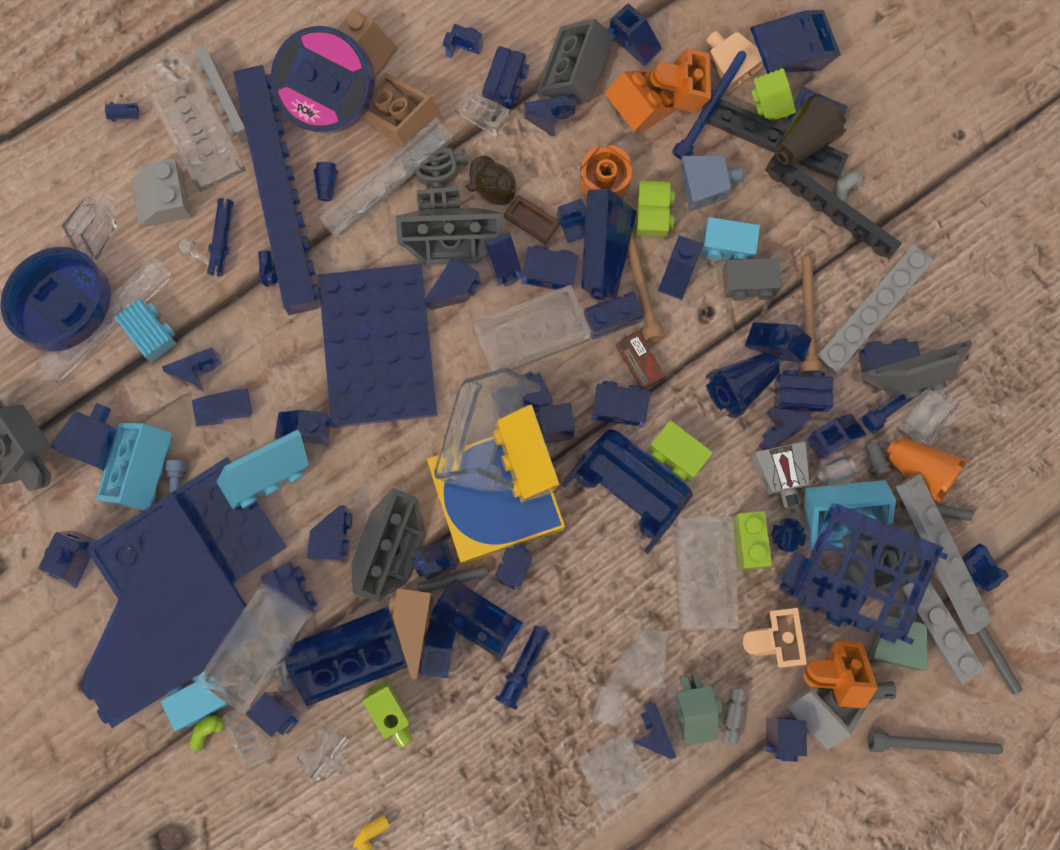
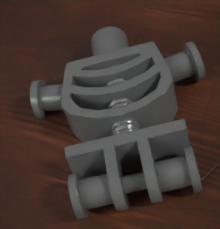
(439, 165)

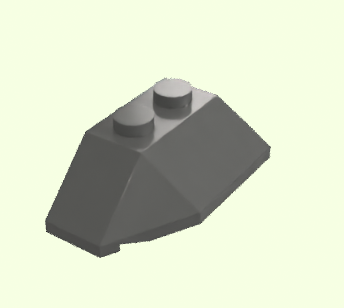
(447, 233)
(920, 371)
(387, 546)

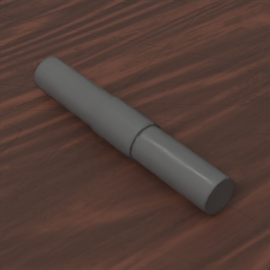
(951, 512)
(445, 580)
(999, 661)

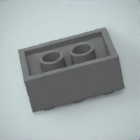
(576, 61)

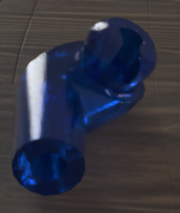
(266, 274)

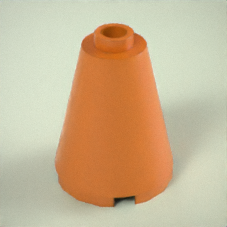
(936, 466)

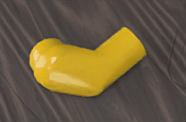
(369, 831)

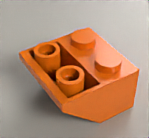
(639, 100)

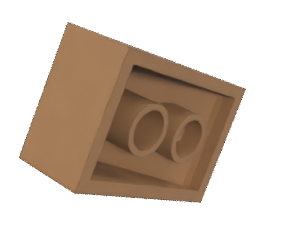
(400, 110)
(412, 619)

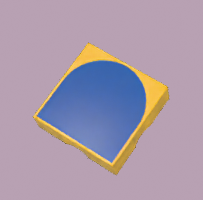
(494, 520)

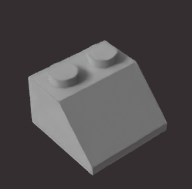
(160, 193)
(823, 715)

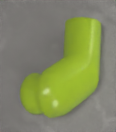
(203, 728)

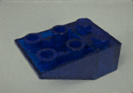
(796, 42)

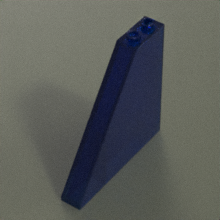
(165, 621)

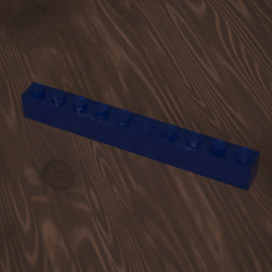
(276, 191)

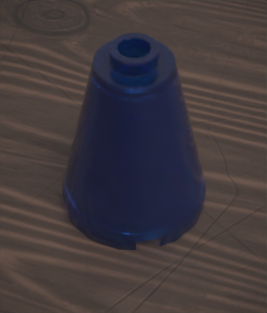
(741, 382)

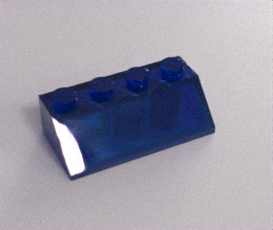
(346, 656)

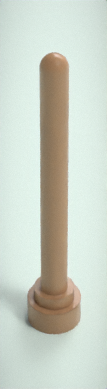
(652, 330)
(811, 361)

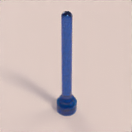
(686, 147)
(875, 419)

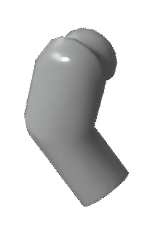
(849, 180)

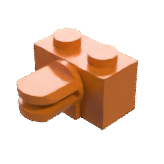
(686, 78)
(845, 672)

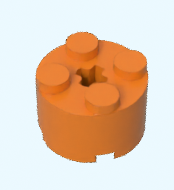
(604, 162)

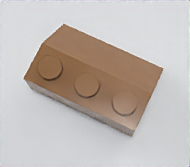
(371, 37)

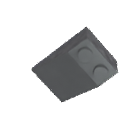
(890, 557)

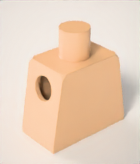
(724, 52)

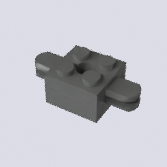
(22, 449)

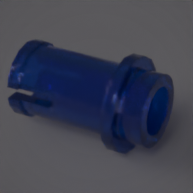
(121, 111)

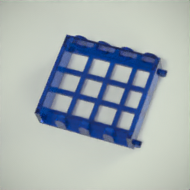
(886, 535)

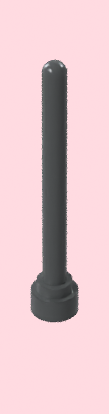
(880, 741)

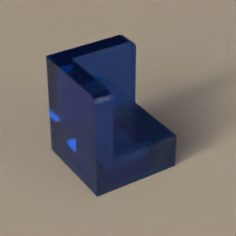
(572, 220)

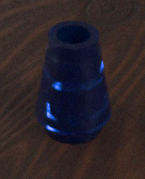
(325, 180)

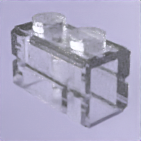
(928, 417)

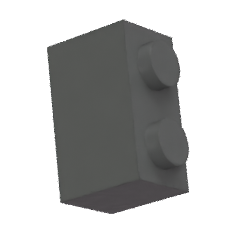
(751, 278)

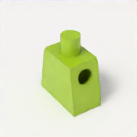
(384, 701)

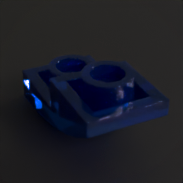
(221, 406)

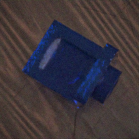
(464, 38)
(983, 568)

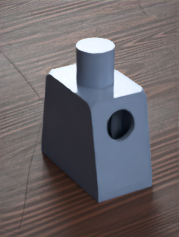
(707, 179)

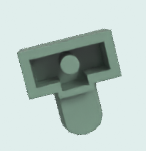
(697, 711)

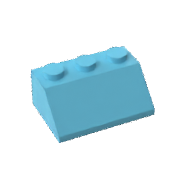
(134, 466)
(264, 471)
(867, 498)

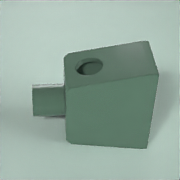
(901, 653)

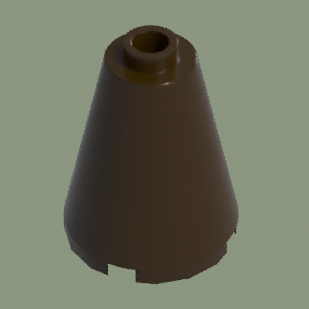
(811, 129)

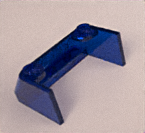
(634, 480)

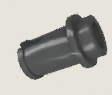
(877, 459)
(885, 690)

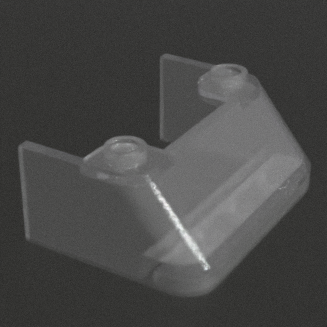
(469, 442)

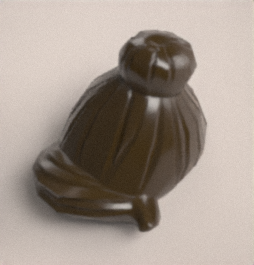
(492, 180)

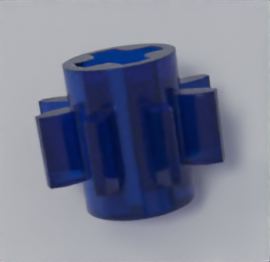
(788, 535)

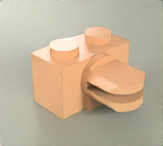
(782, 639)

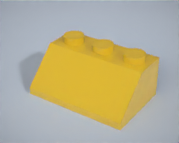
(525, 454)

